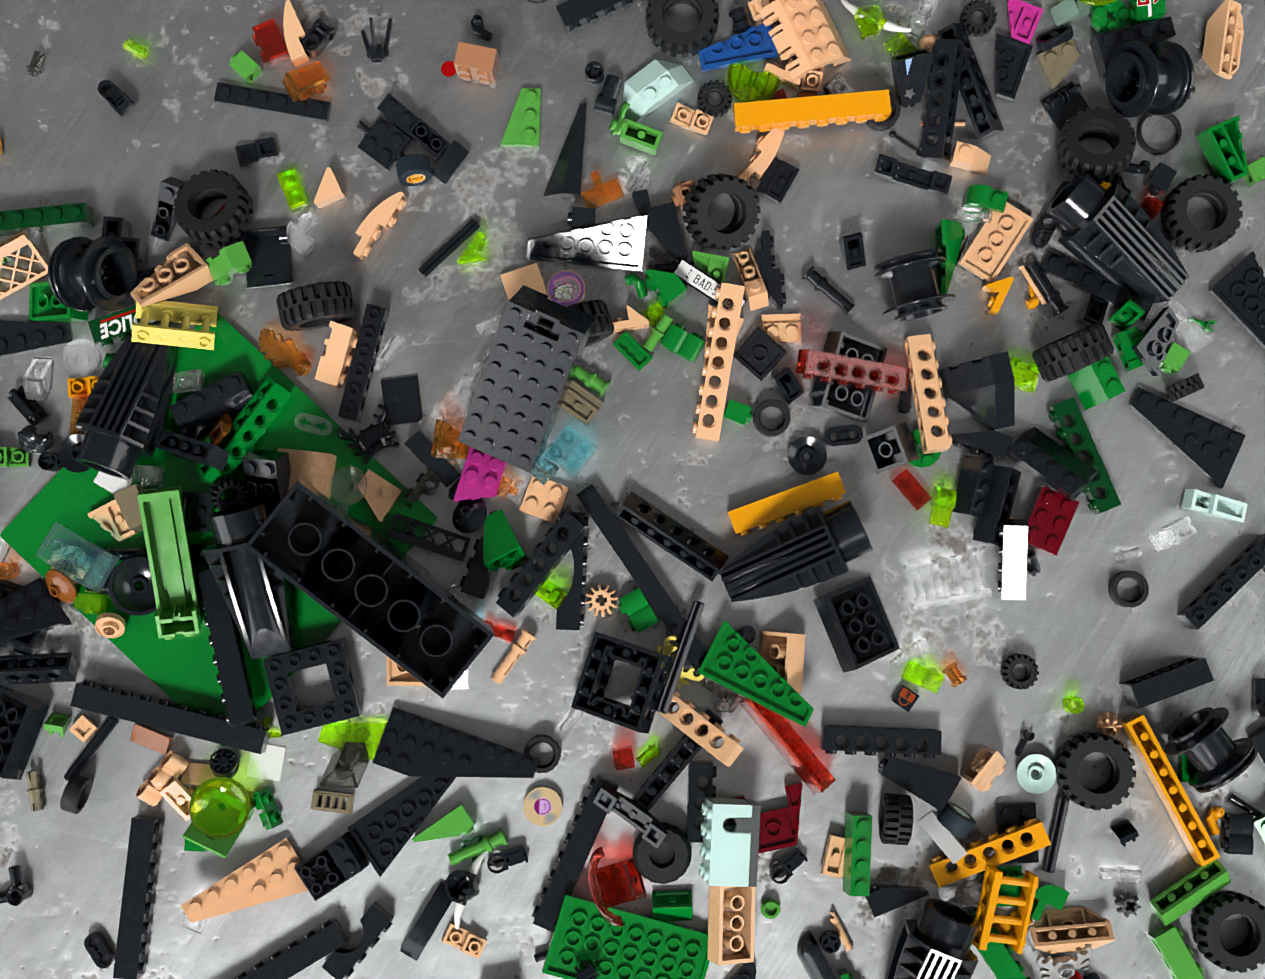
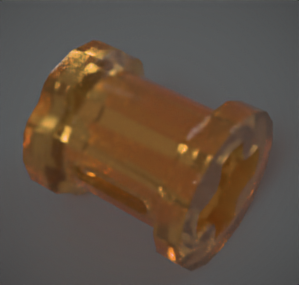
(13, 571)
(954, 674)

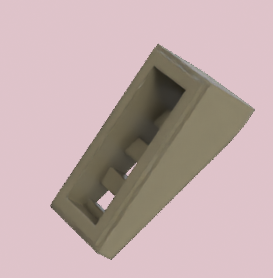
(315, 798)

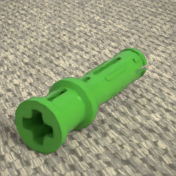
(592, 380)
(487, 844)

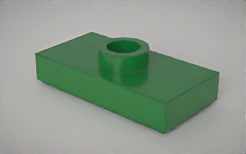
(632, 351)

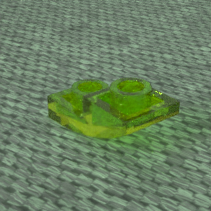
(293, 190)

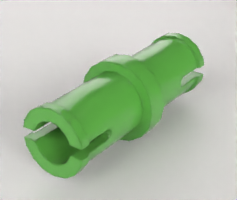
(657, 332)

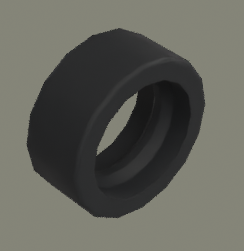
(881, 126)
(771, 403)
(1143, 591)
(556, 749)
(76, 794)

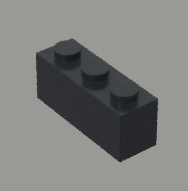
(973, 486)

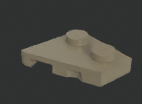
(1058, 61)

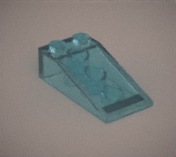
(77, 557)

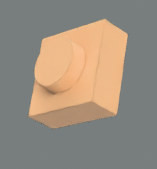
(83, 728)

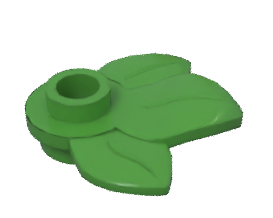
(617, 125)

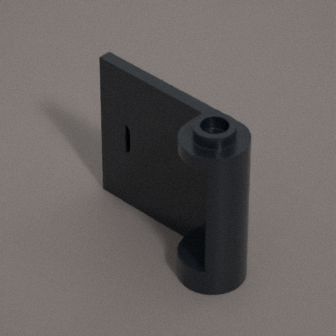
(269, 256)

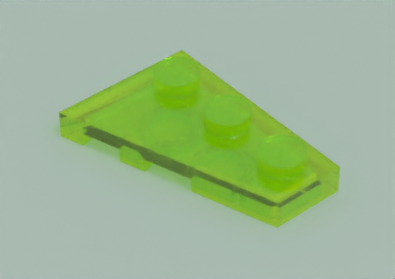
(339, 733)

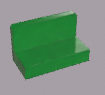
(672, 905)

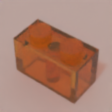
(306, 81)

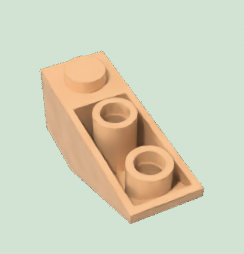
(750, 277)

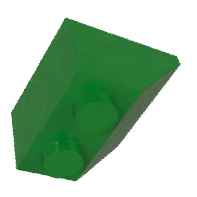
(1096, 383)

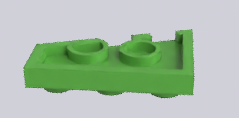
(524, 123)

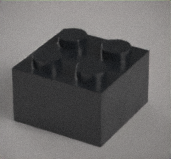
(891, 447)

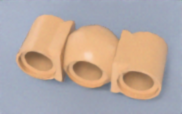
(169, 769)

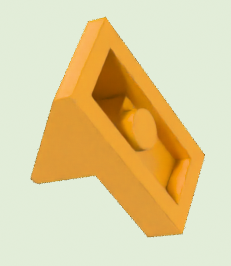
(1000, 290)

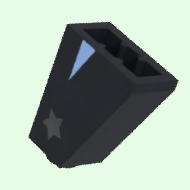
(911, 75)

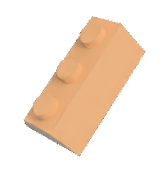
(785, 655)

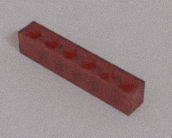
(790, 746)

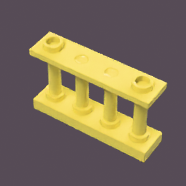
(180, 313)

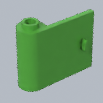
(219, 846)

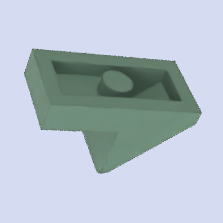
(1069, 11)

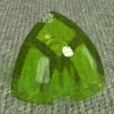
(751, 85)

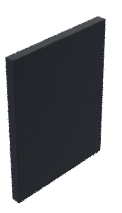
(402, 400)

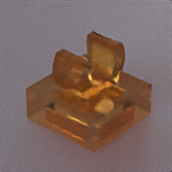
(505, 488)

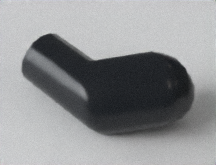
(478, 28)

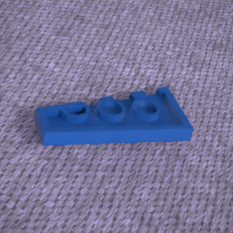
(741, 49)

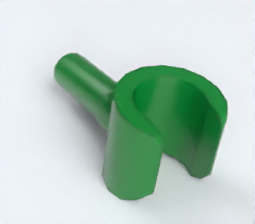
(1205, 324)

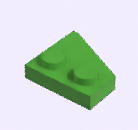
(712, 264)

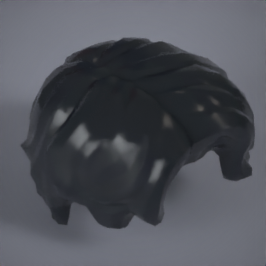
(33, 442)

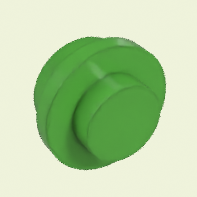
(770, 908)

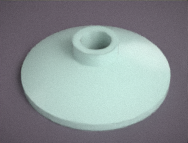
(1045, 777)

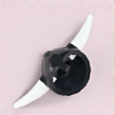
(463, 886)

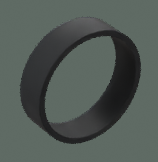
(1150, 150)

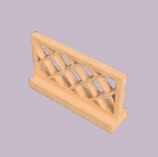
(9, 246)

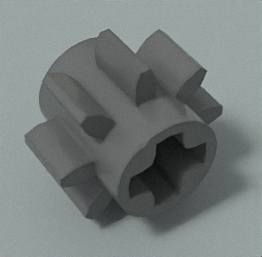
(1133, 906)

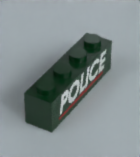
(115, 326)

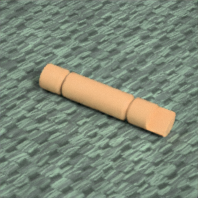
(840, 931)

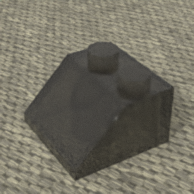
(346, 766)

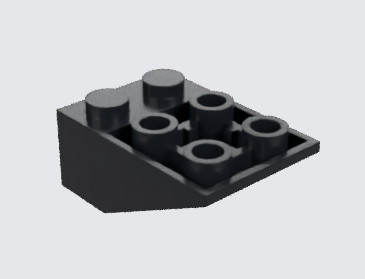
(266, 476)
(332, 866)

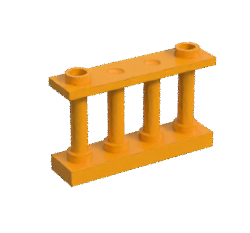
(989, 899)

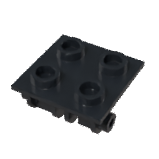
(1064, 103)

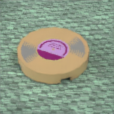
(542, 806)

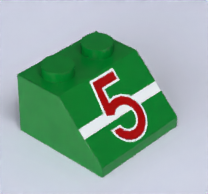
(1146, 10)

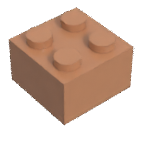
(476, 63)

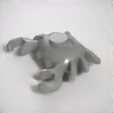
(1064, 965)

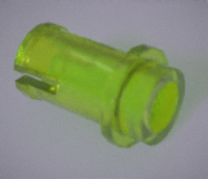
(140, 51)
(648, 755)

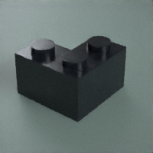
(119, 228)

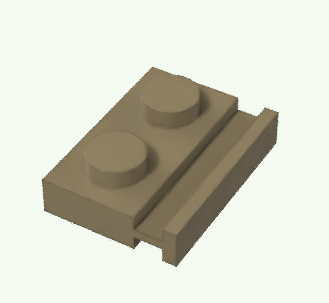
(581, 403)

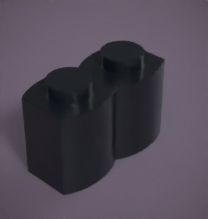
(1237, 833)

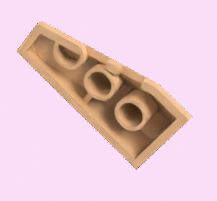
(178, 275)

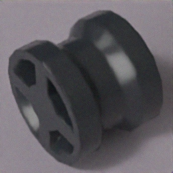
(832, 945)

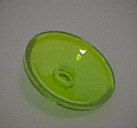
(205, 810)

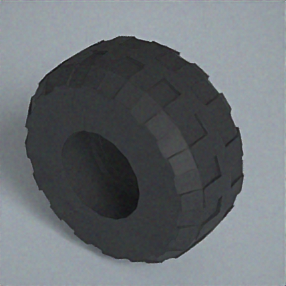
(668, 871)

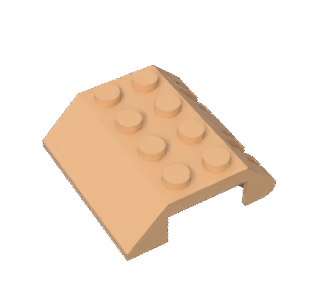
(804, 31)

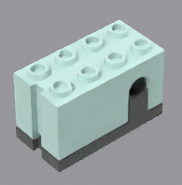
(730, 849)

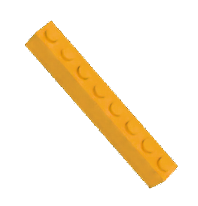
(811, 111)
(1169, 789)

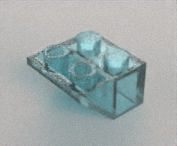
(571, 451)

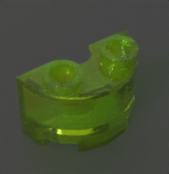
(1025, 375)

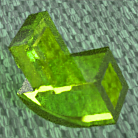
(942, 505)

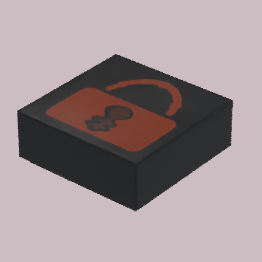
(905, 698)

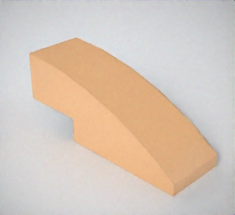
(294, 35)

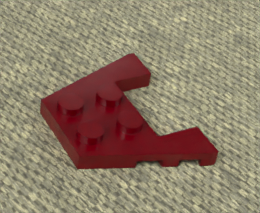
(780, 825)

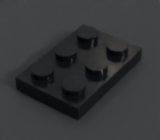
(1016, 814)

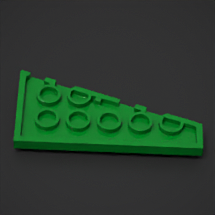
(746, 672)

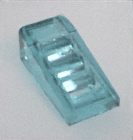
(546, 472)

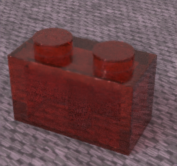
(271, 42)

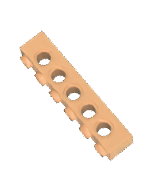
(929, 441)
(725, 753)

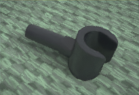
(1023, 742)

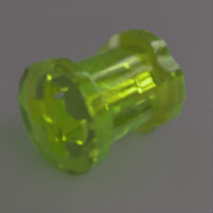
(1077, 701)

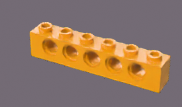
(1001, 855)

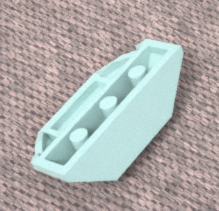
(653, 88)

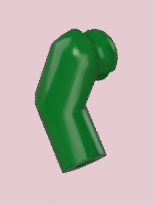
(638, 283)

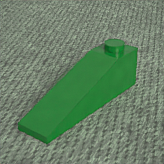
(949, 239)

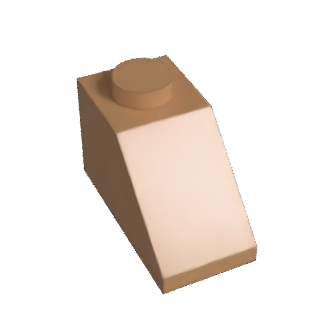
(969, 158)

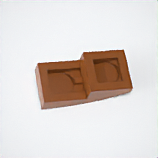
(220, 429)

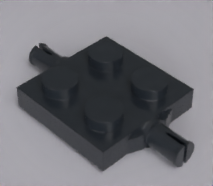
(383, 142)

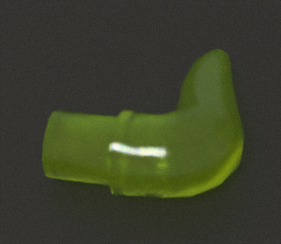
(267, 720)

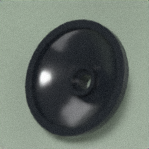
(124, 592)

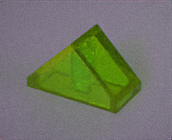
(551, 594)

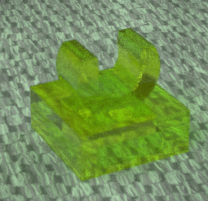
(653, 314)

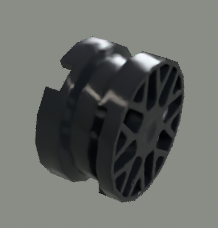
(224, 763)

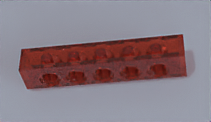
(808, 366)

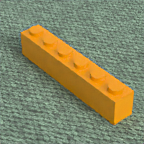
(785, 503)

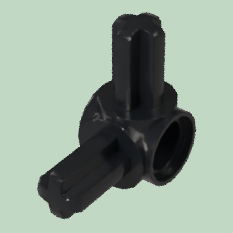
(17, 885)

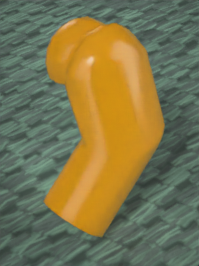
(1212, 817)

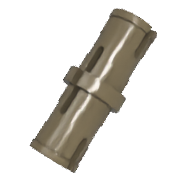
(34, 790)

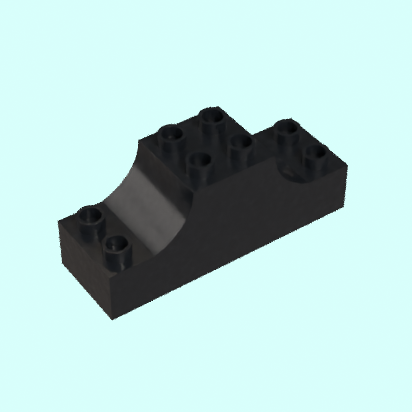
(371, 587)

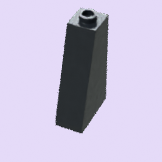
(925, 782)

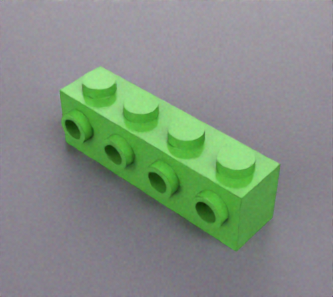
(1190, 891)

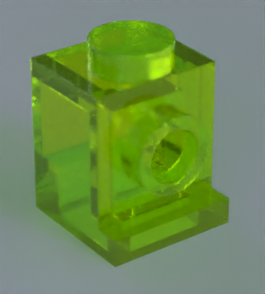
(91, 603)

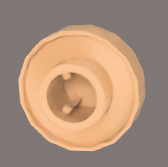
(110, 625)

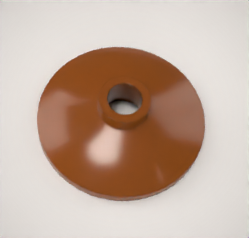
(60, 586)

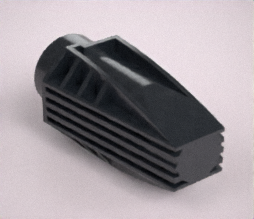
(1116, 238)
(127, 408)
(798, 554)
(251, 588)
(936, 944)

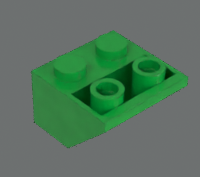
(667, 287)

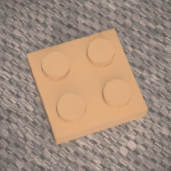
(544, 500)

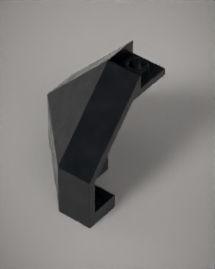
(982, 390)

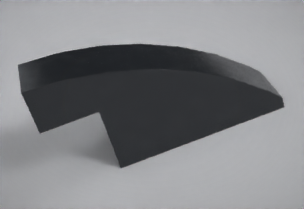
(661, 224)

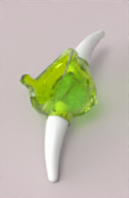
(871, 20)

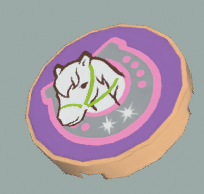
(566, 288)

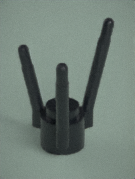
(375, 52)

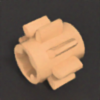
(1109, 723)

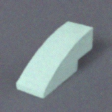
(1214, 505)

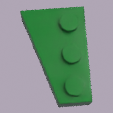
(1224, 150)

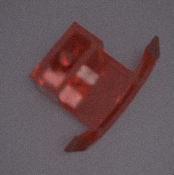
(614, 885)

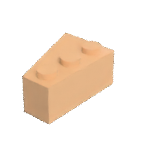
(337, 355)

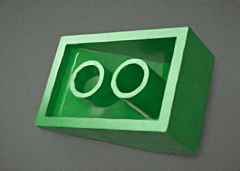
(46, 307)

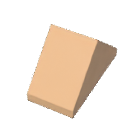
(329, 190)

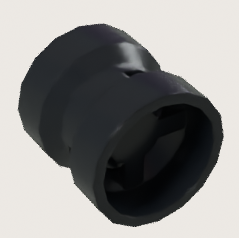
(740, 20)
(596, 70)
(47, 462)

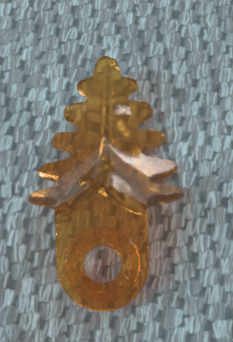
(283, 352)

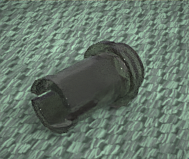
(36, 64)

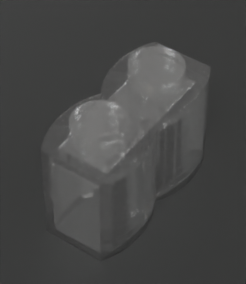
(922, 16)

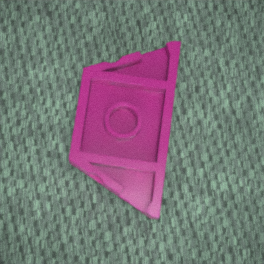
(479, 476)

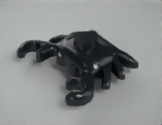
(371, 438)

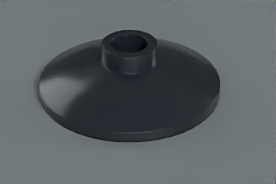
(68, 451)
(816, 451)
(469, 515)

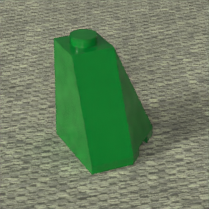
(501, 544)

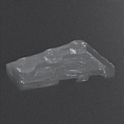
(1188, 332)

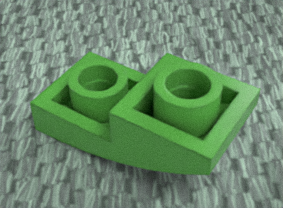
(14, 457)

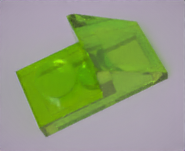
(470, 256)
(922, 676)

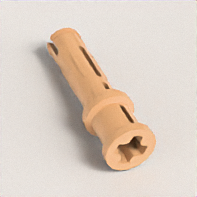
(518, 648)

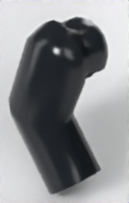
(1143, 168)
(1033, 563)

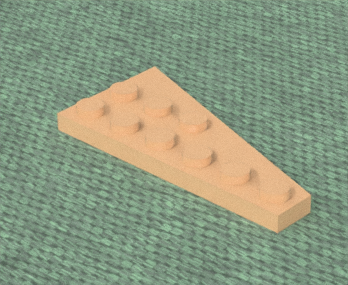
(254, 883)

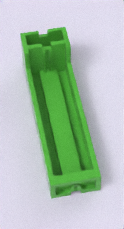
(170, 562)

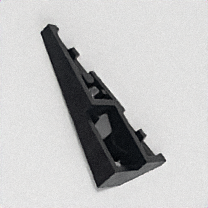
(567, 173)

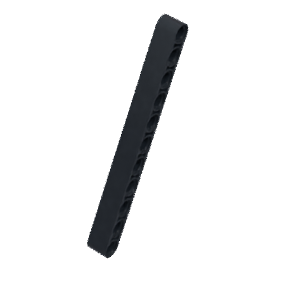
(639, 570)

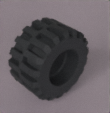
(895, 819)

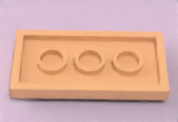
(995, 243)

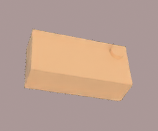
(731, 924)

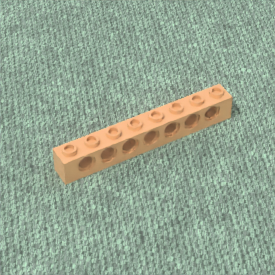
(735, 294)

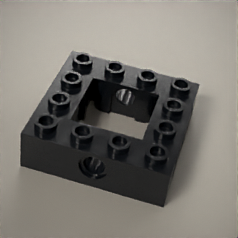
(335, 656)
(596, 674)

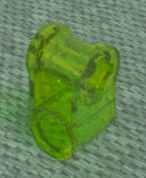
(899, 45)

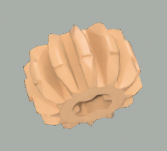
(597, 605)

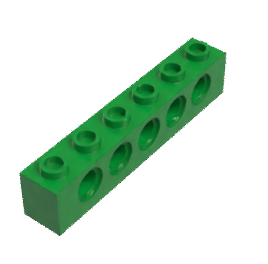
(247, 421)

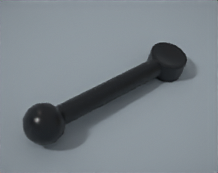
(892, 134)

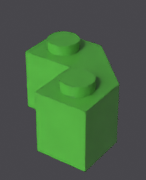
(230, 261)

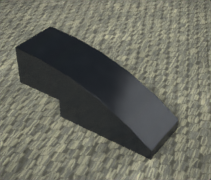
(422, 449)

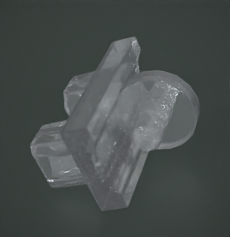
(638, 175)

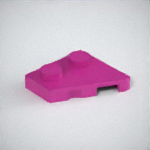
(1022, 20)

